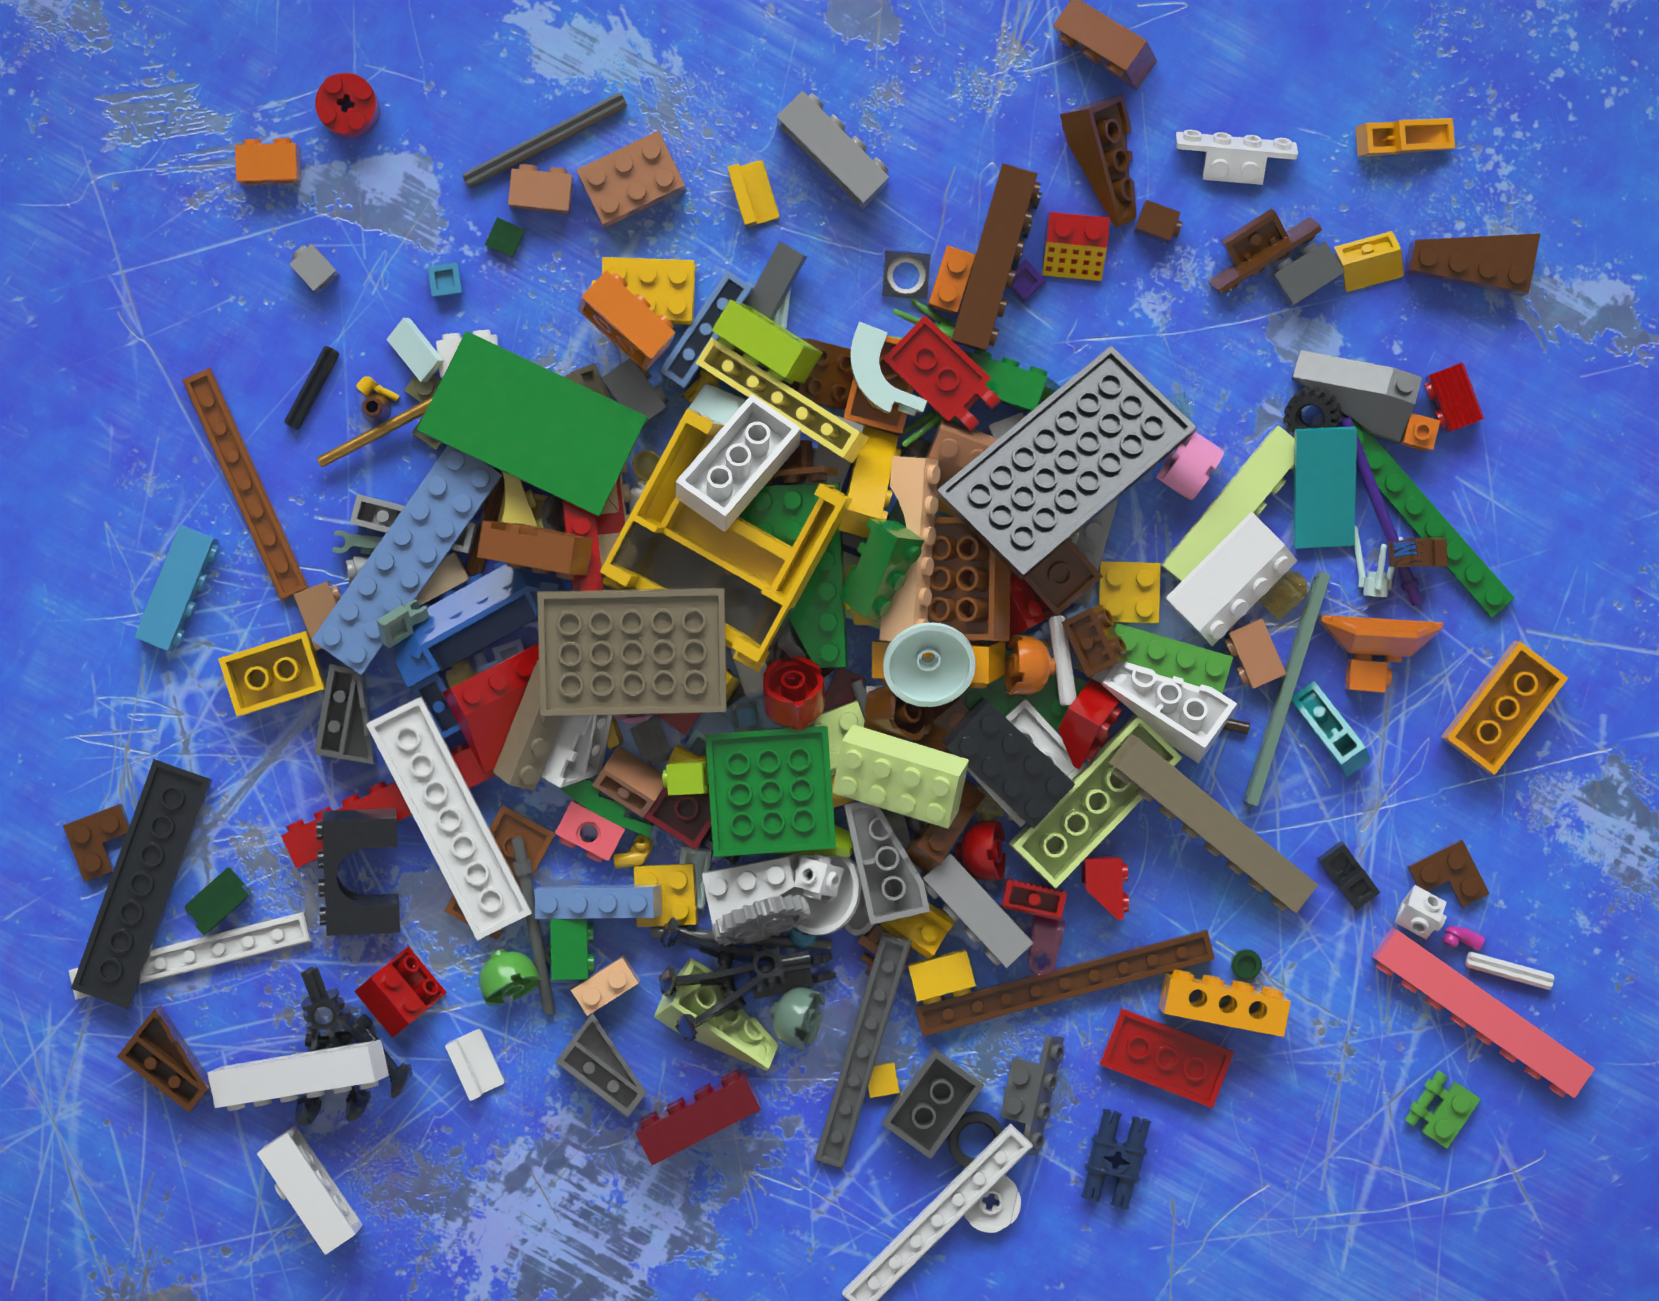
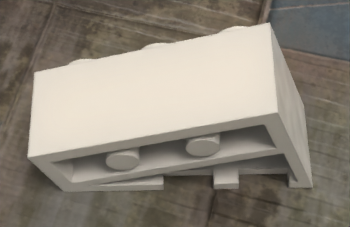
(577, 749)
(748, 882)

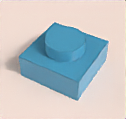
(445, 280)

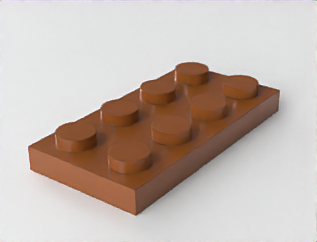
(504, 828)

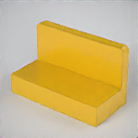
(753, 193)
(1370, 261)

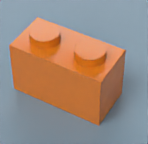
(268, 162)
(951, 280)

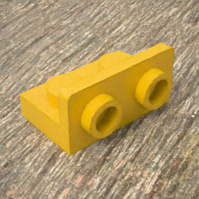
(924, 929)

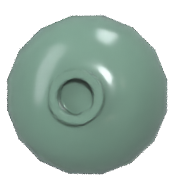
(797, 1016)

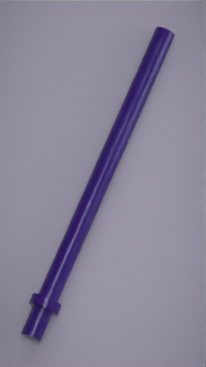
(1409, 582)

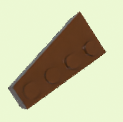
(1481, 262)

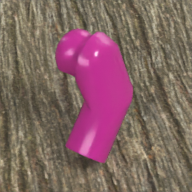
(1464, 935)

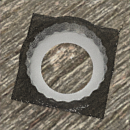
(920, 260)

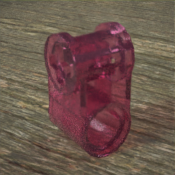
(1046, 938)

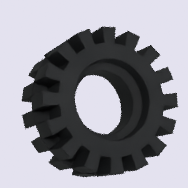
(1316, 398)

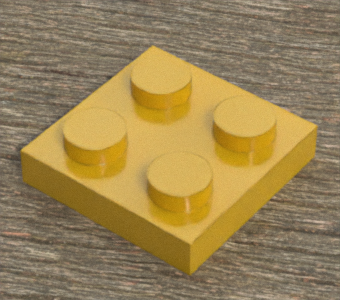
(1130, 591)
(678, 892)

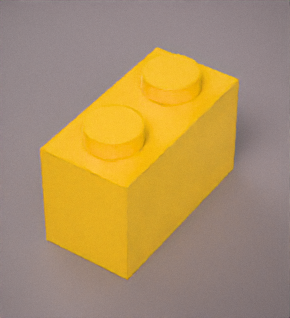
(942, 976)

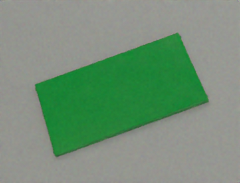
(532, 423)

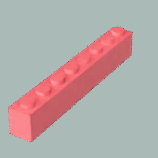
(1482, 1012)

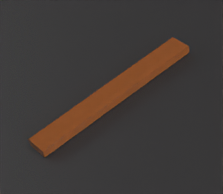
(245, 484)

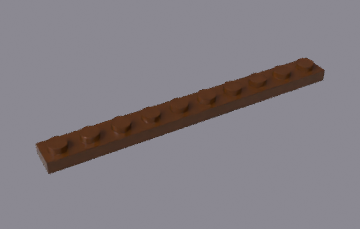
(1065, 982)

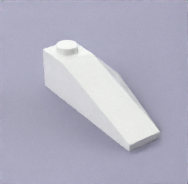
(1178, 711)

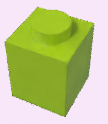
(686, 777)

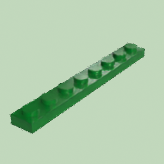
(1429, 522)

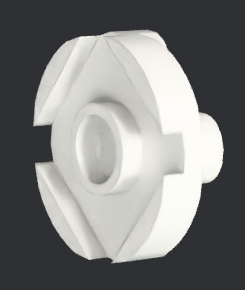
(1000, 1215)

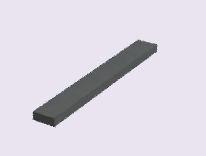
(862, 1050)

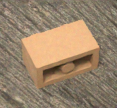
(605, 985)

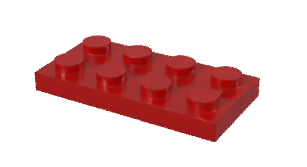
(1166, 1057)

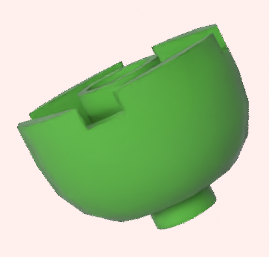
(507, 976)

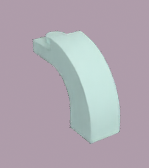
(867, 374)

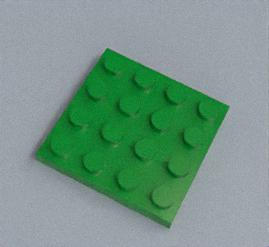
(770, 791)

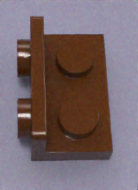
(1095, 640)

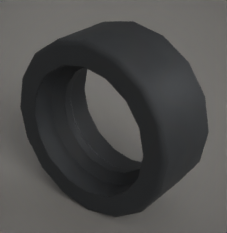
(966, 1119)

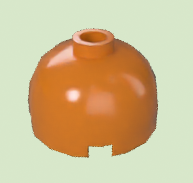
(1028, 665)

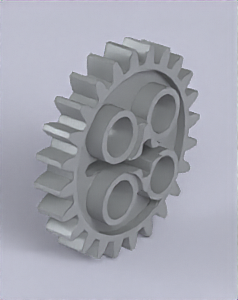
(761, 920)

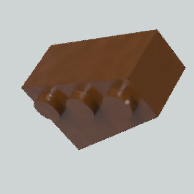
(166, 1060)

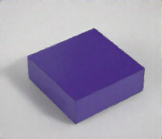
(1026, 281)

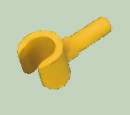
(367, 385)

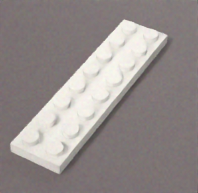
(449, 818)

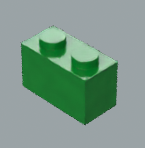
(570, 949)

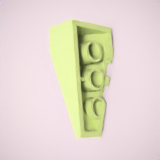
(729, 1033)

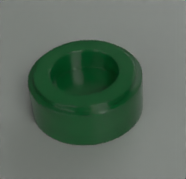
(1246, 964)

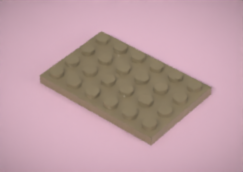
(632, 651)

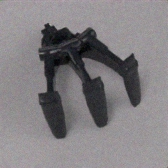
(725, 974)
(357, 1100)

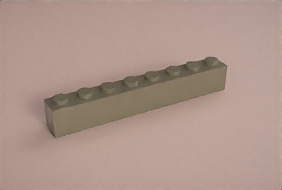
(1213, 824)

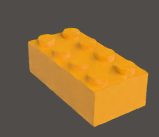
(1504, 707)

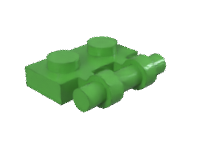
(1449, 1114)

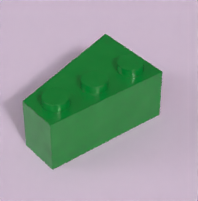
(1013, 384)
(881, 567)

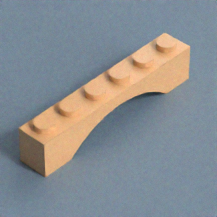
(915, 487)

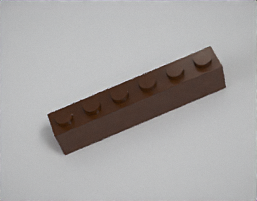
(994, 258)

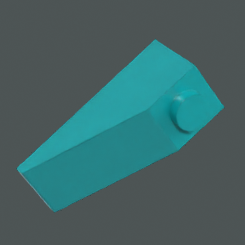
(1331, 729)

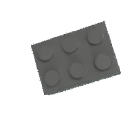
(932, 1102)

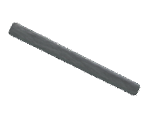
(544, 140)

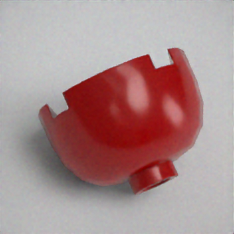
(983, 851)

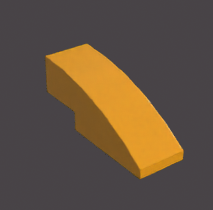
(1404, 137)

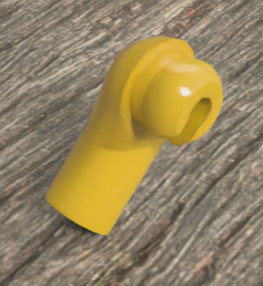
(637, 854)

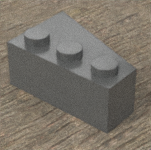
(344, 718)

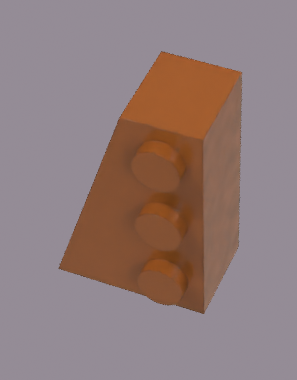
(1105, 42)
(536, 548)

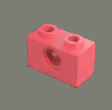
(570, 832)

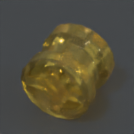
(644, 459)

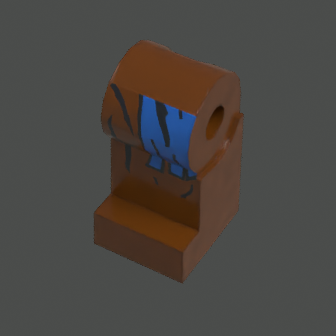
(1418, 552)

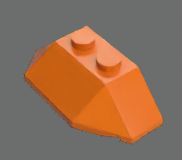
(1379, 636)

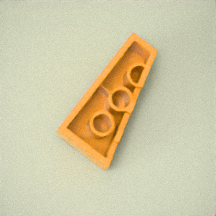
(989, 661)

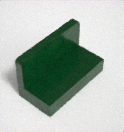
(218, 900)

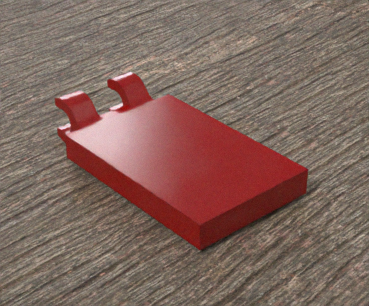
(941, 372)

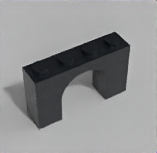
(342, 834)

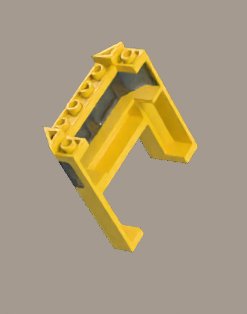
(679, 549)

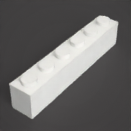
(298, 1074)

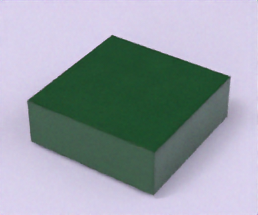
(505, 237)

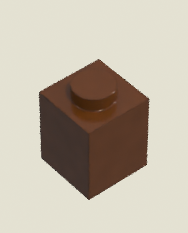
(1158, 222)

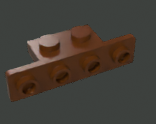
(1259, 245)
(800, 466)

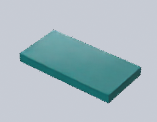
(1324, 487)

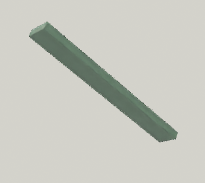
(1286, 688)

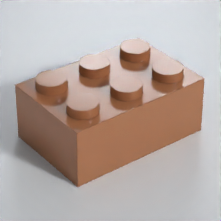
(631, 179)

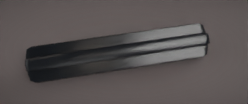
(311, 387)

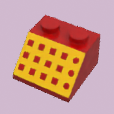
(1075, 246)

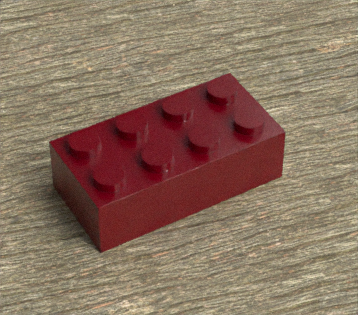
(697, 1117)

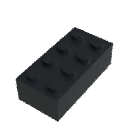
(1008, 762)

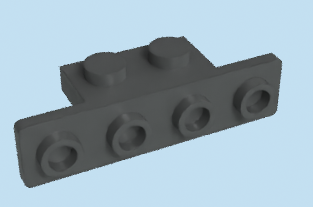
(1031, 1090)

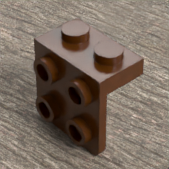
(830, 378)

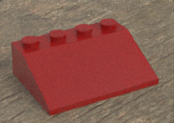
(489, 703)

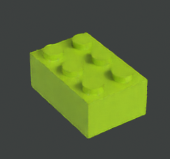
(765, 343)

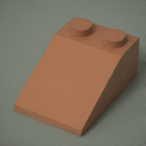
(955, 449)

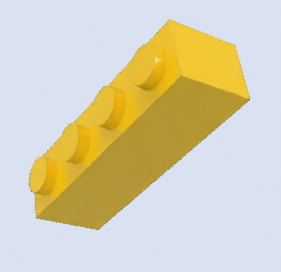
(870, 482)

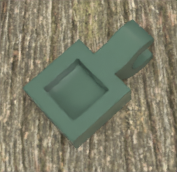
(367, 543)
(398, 623)

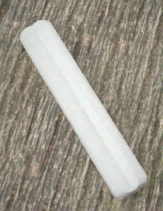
(1063, 662)
(1509, 970)

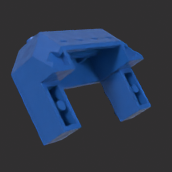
(464, 625)

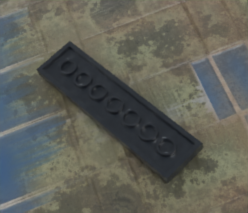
(141, 884)

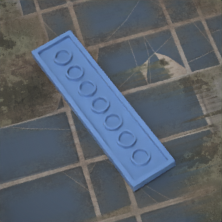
(406, 556)

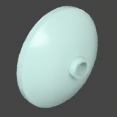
(934, 678)

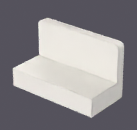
(474, 1063)

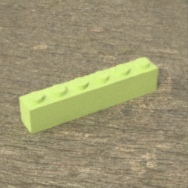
(1239, 498)

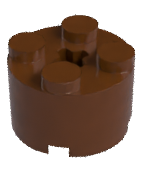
(896, 717)

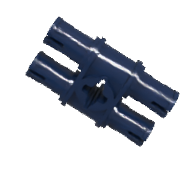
(1106, 1145)

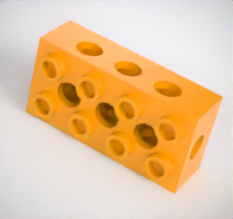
(1268, 1019)

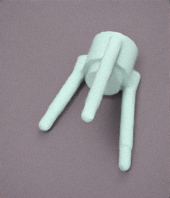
(1377, 582)

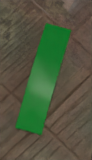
(605, 807)

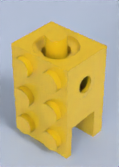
(662, 282)

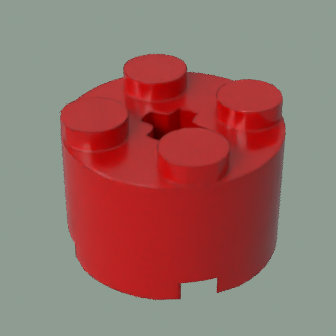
(338, 90)
(793, 692)

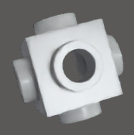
(818, 876)
(1421, 912)

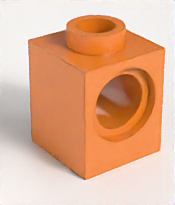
(1420, 433)
(1367, 675)

